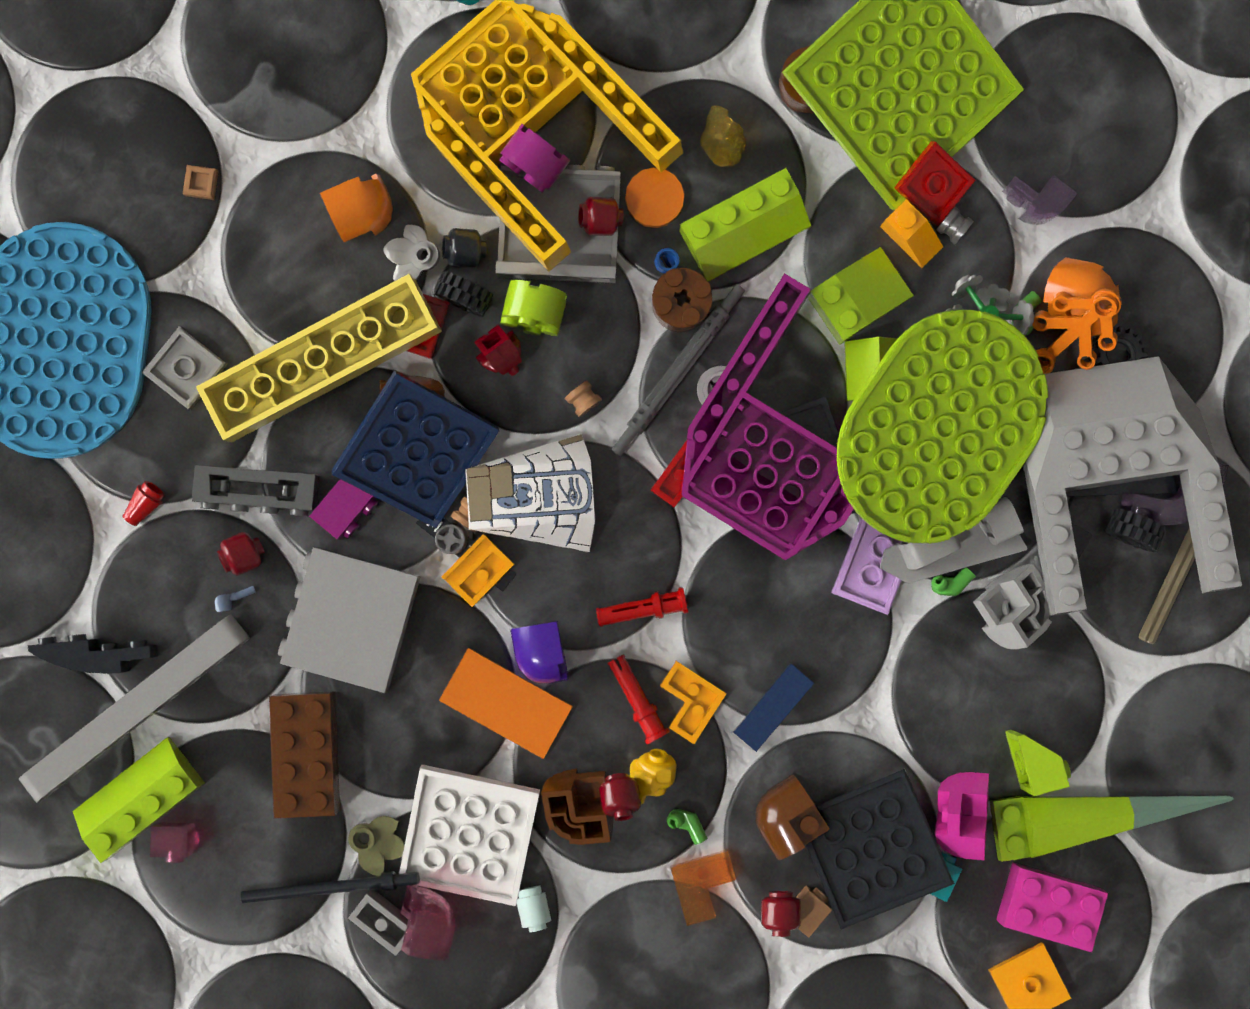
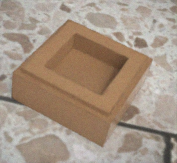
(200, 182)

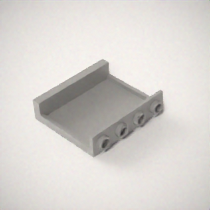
(591, 256)
(348, 619)

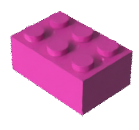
(1052, 907)

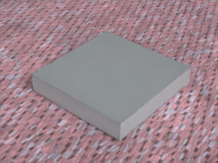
(183, 366)

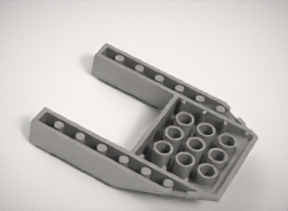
(1116, 429)

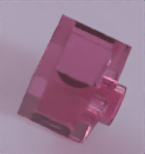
(173, 841)

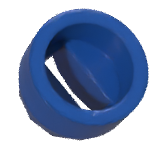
(669, 256)

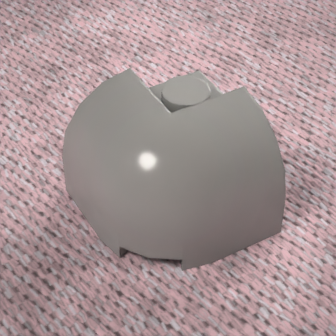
(1015, 608)

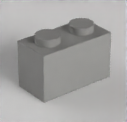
(380, 921)

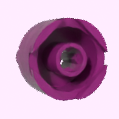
(535, 157)

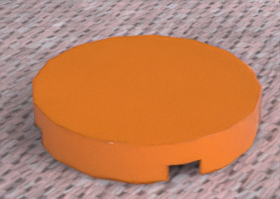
(654, 197)

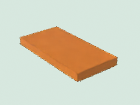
(505, 703)

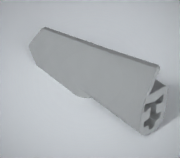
(988, 540)

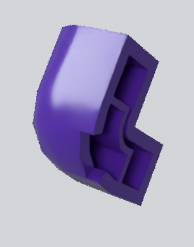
(540, 652)

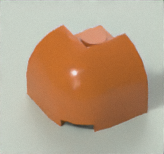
(359, 207)
(1079, 280)

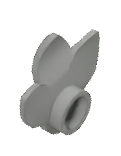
(407, 253)

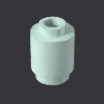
(533, 908)

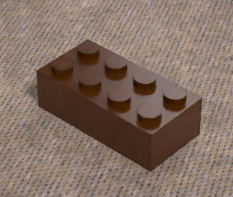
(304, 754)

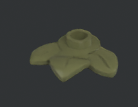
(381, 846)

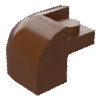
(575, 807)
(788, 818)

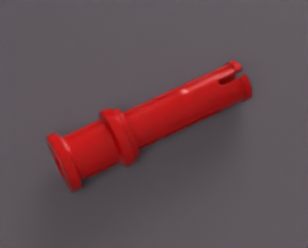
(657, 605)
(645, 712)

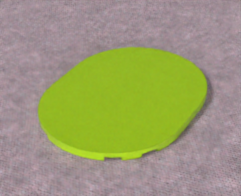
(942, 426)

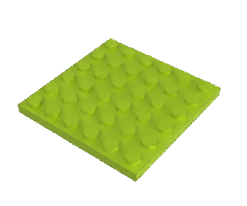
(901, 78)

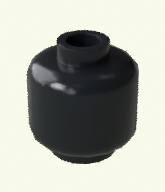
(463, 247)

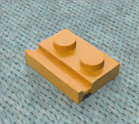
(477, 570)

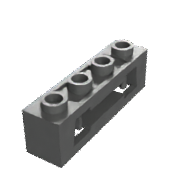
(206, 487)

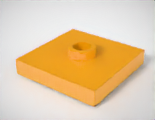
(1030, 980)

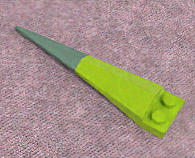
(1052, 823)

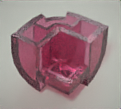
(429, 924)

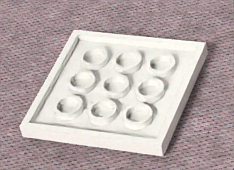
(469, 834)

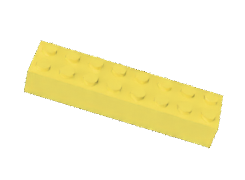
(319, 358)

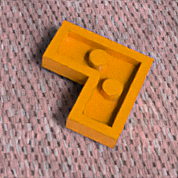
(699, 699)

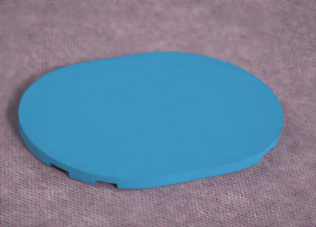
(69, 339)

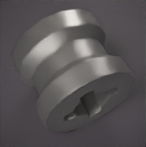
(955, 225)
(446, 538)

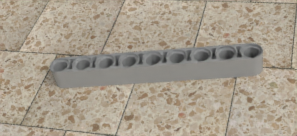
(134, 708)

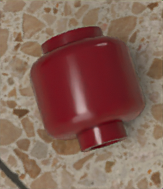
(600, 216)
(240, 553)
(620, 796)
(781, 913)

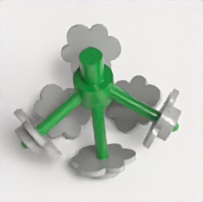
(993, 301)

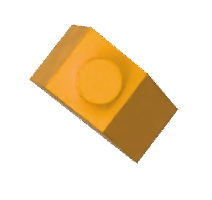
(912, 233)

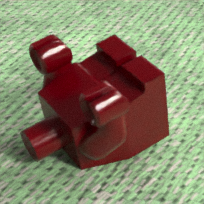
(499, 351)

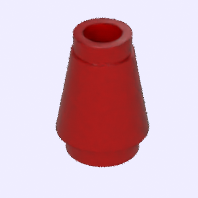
(143, 502)

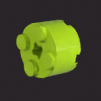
(534, 308)

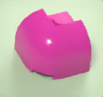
(963, 815)

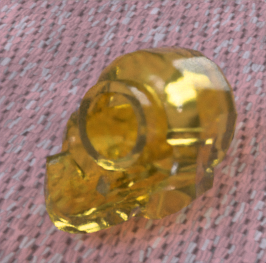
(723, 138)

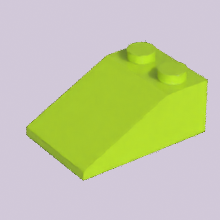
(859, 295)

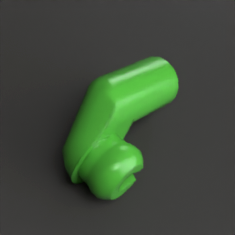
(687, 821)

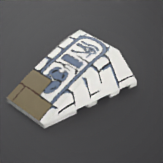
(536, 495)

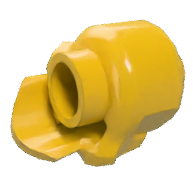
(653, 773)

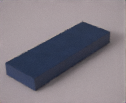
(773, 707)

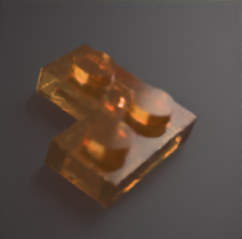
(693, 880)

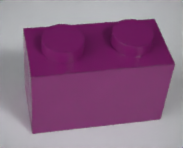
(342, 509)

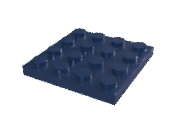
(414, 449)

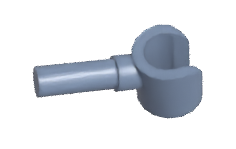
(224, 601)

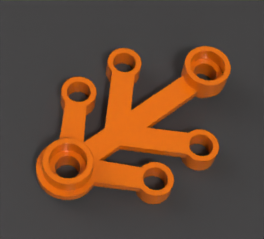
(1079, 326)

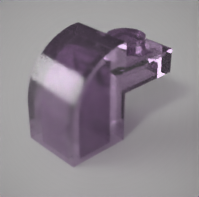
(1039, 206)

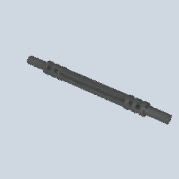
(678, 370)

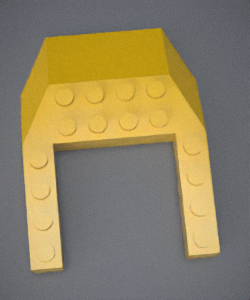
(515, 71)

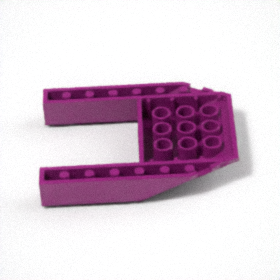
(753, 461)

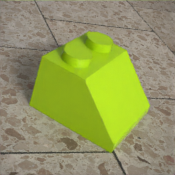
(1036, 766)

